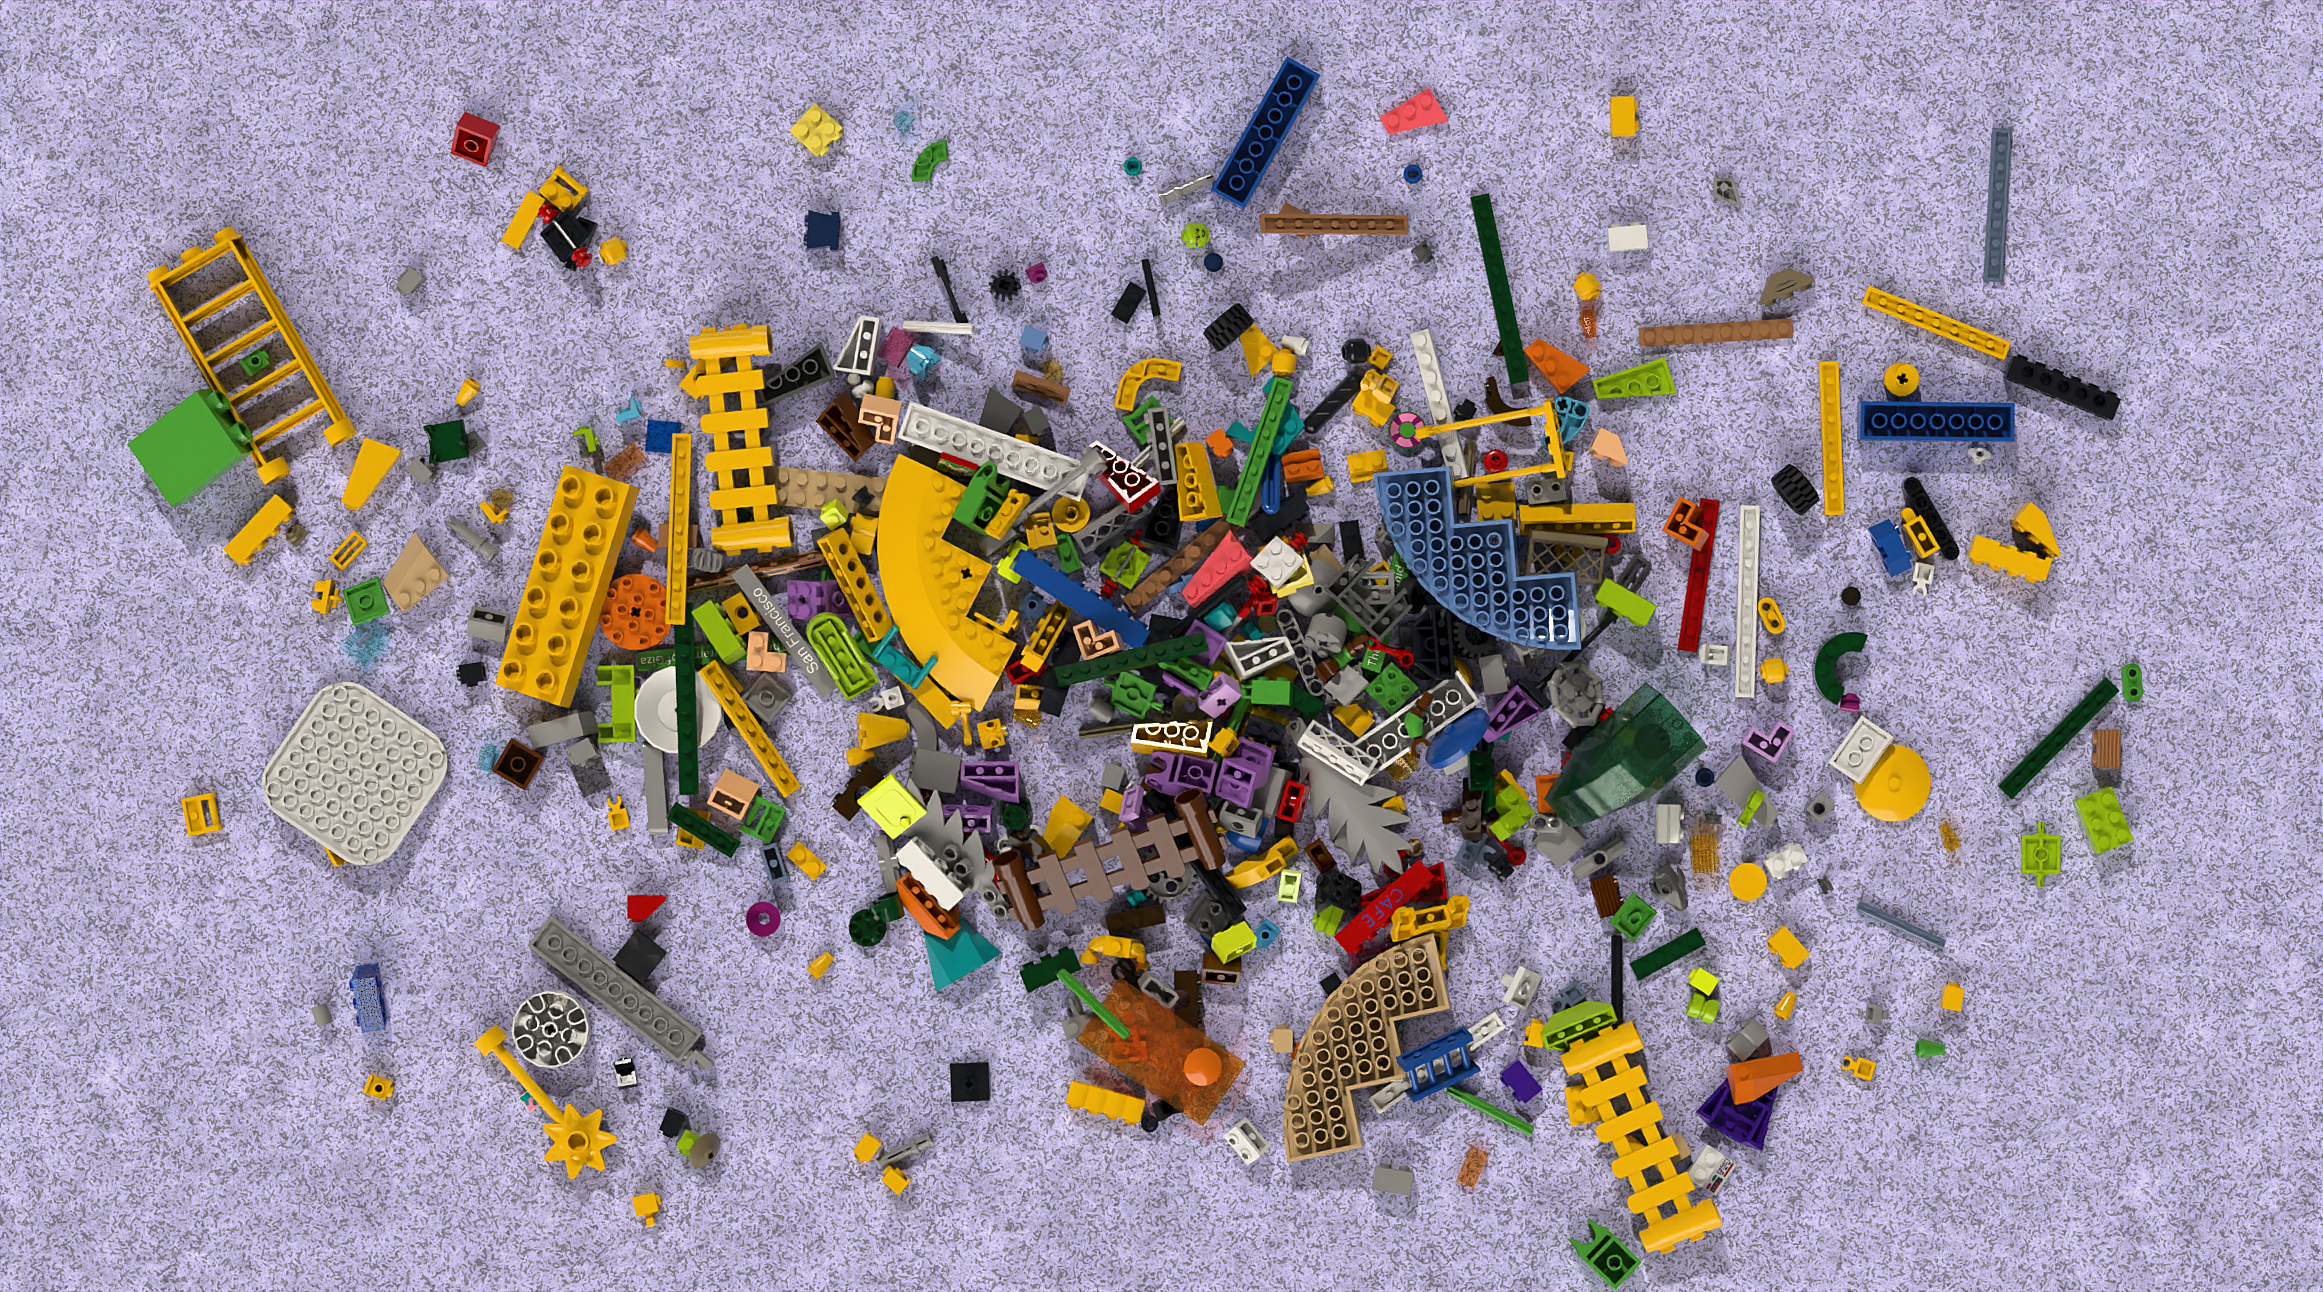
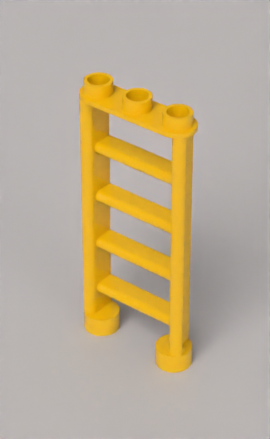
(194, 259)

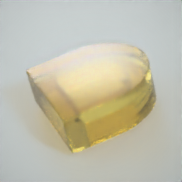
(1052, 370)
(501, 498)

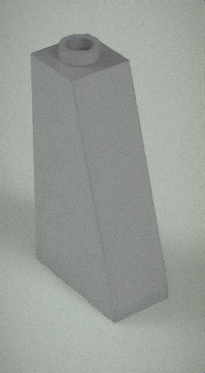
(1738, 782)

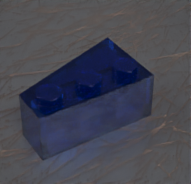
(368, 998)

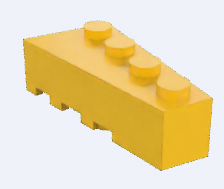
(2009, 559)

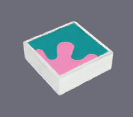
(528, 1101)

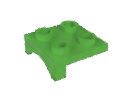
(1391, 687)

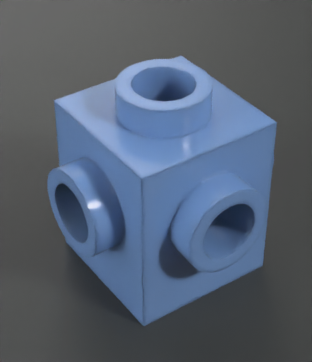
(1040, 607)

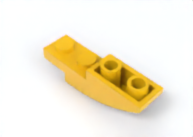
(1260, 868)

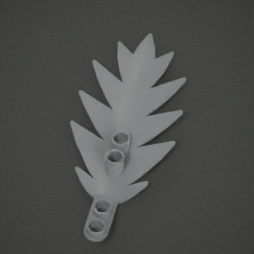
(1351, 804)
(946, 841)

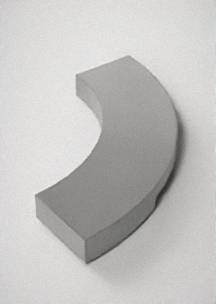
(923, 725)

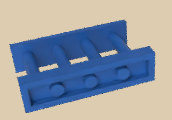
(1429, 1051)

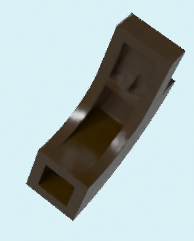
(1497, 406)

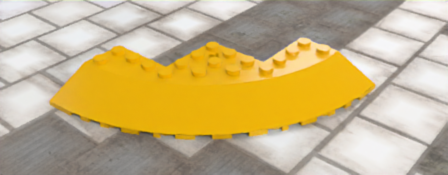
(927, 586)

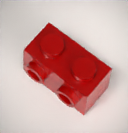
(1019, 673)

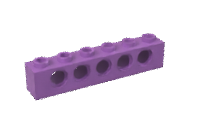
(972, 817)

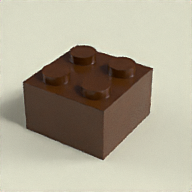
(519, 764)

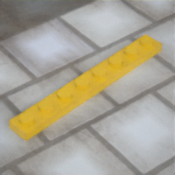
(1936, 323)
(1831, 438)
(749, 728)

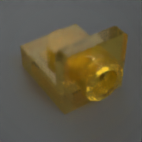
(1402, 767)

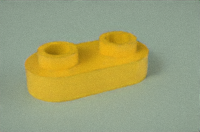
(1771, 615)

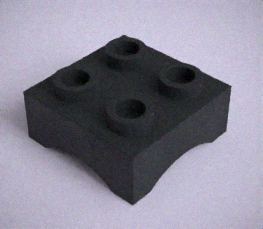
(640, 955)

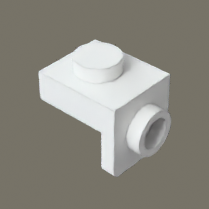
(1714, 654)

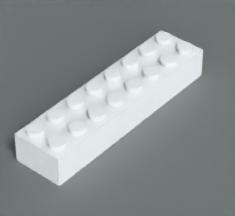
(1390, 738)

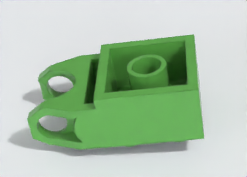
(981, 499)
(1600, 1251)

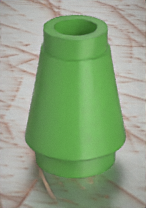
(1927, 1048)

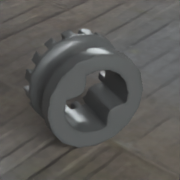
(1713, 819)
(1826, 884)

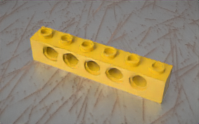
(849, 577)

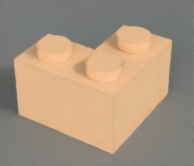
(883, 414)
(1096, 645)
(759, 656)

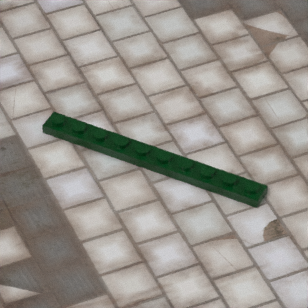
(1499, 289)
(686, 705)

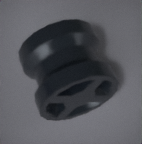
(863, 497)

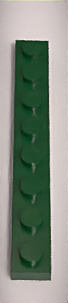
(1131, 659)
(2058, 738)

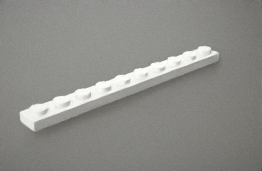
(1747, 601)

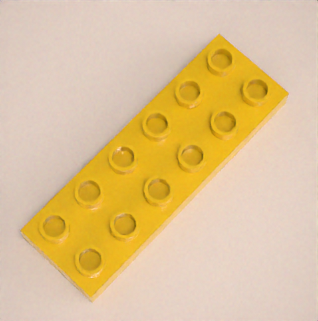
(567, 586)

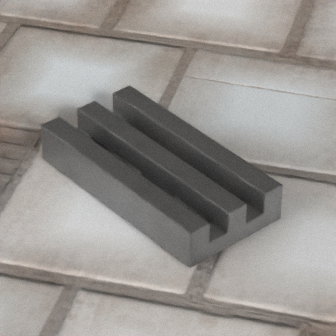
(1641, 560)

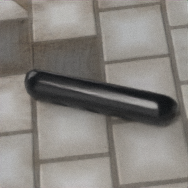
(1332, 403)

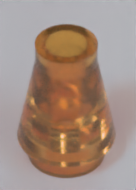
(1588, 321)

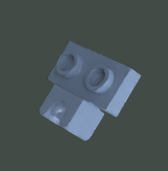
(1474, 851)

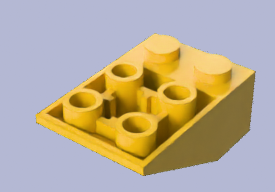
(2035, 525)

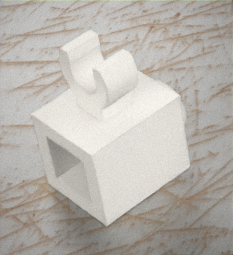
(890, 698)

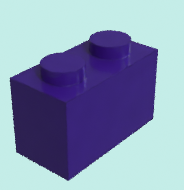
(1520, 1080)

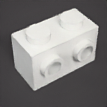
(1780, 862)
(1246, 1140)

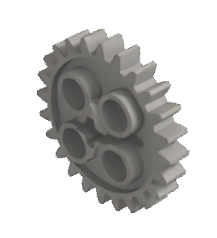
(1159, 890)

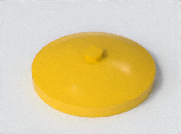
(1895, 785)

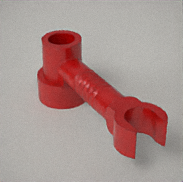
(1404, 656)

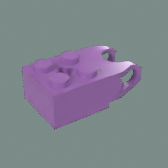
(1181, 773)

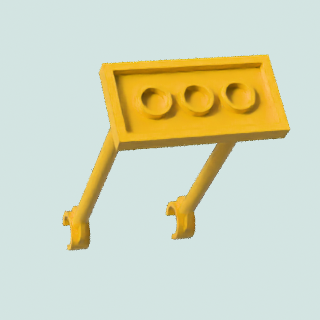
(1551, 428)

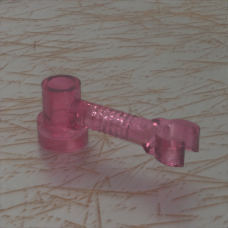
(1356, 960)

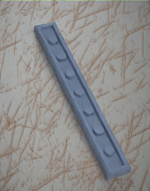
(1997, 205)

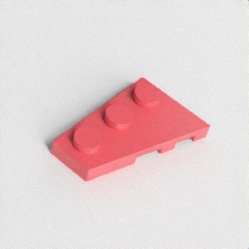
(1415, 113)

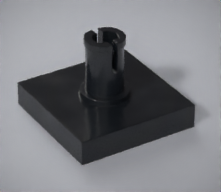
(969, 1081)

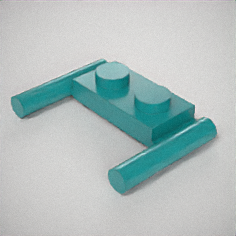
(900, 664)

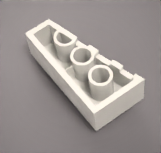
(932, 873)

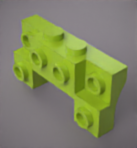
(623, 703)

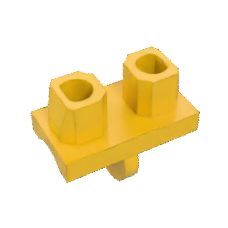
(327, 588)

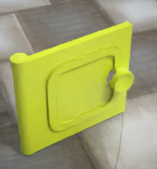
(889, 803)

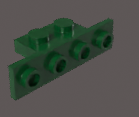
(1480, 773)

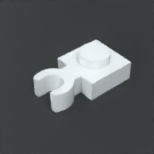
(1922, 575)

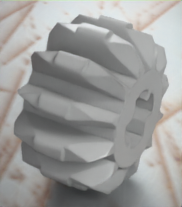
(707, 560)

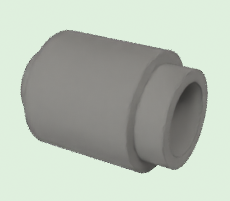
(1101, 709)

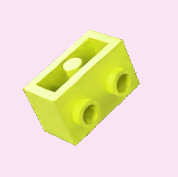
(1233, 942)

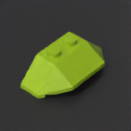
(1577, 1023)

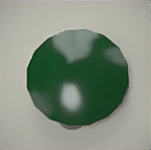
(866, 928)

